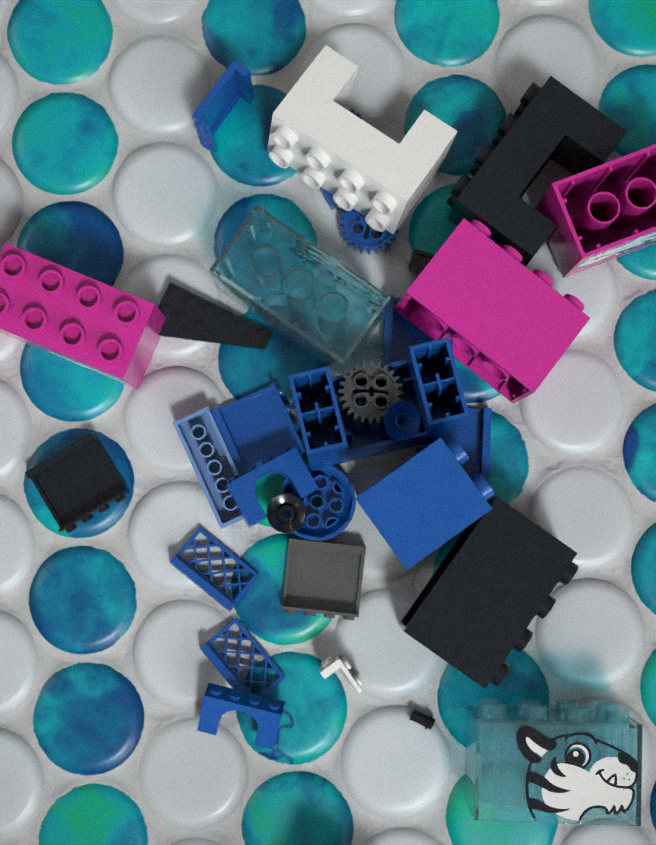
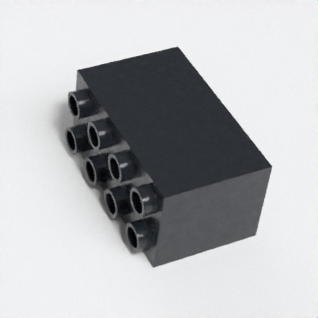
(489, 593)

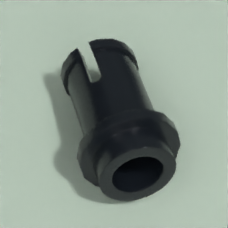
(422, 719)

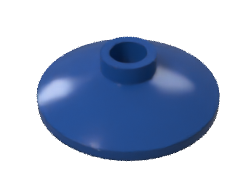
(409, 421)

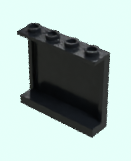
(78, 482)

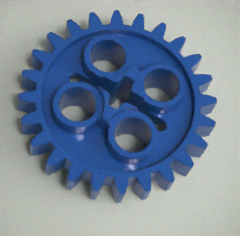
(353, 219)

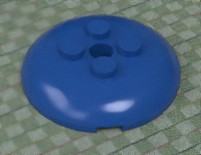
(337, 505)

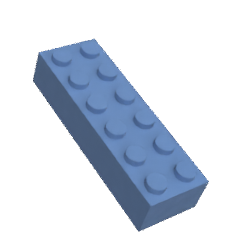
(210, 462)

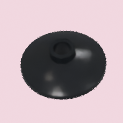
(275, 513)

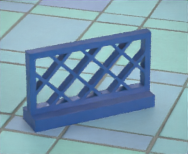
(207, 584)
(226, 670)

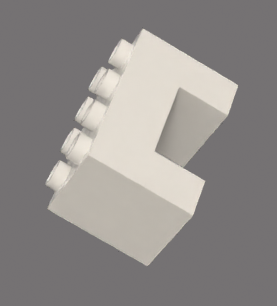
(347, 154)

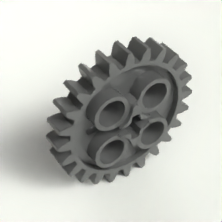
(370, 375)

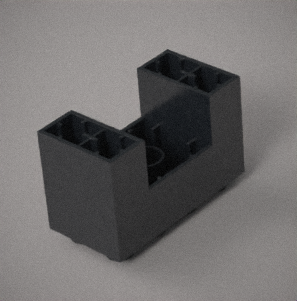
(545, 126)

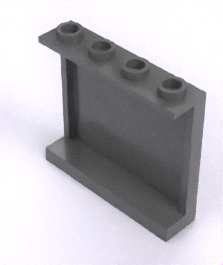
(323, 578)

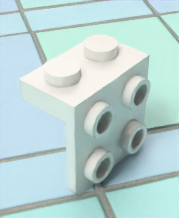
(331, 665)

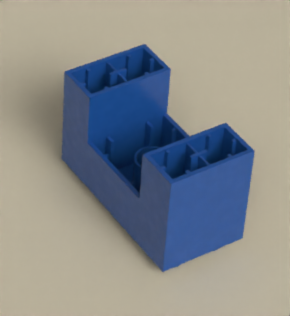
(428, 382)
(426, 501)

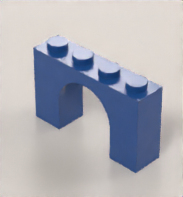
(288, 465)
(223, 699)

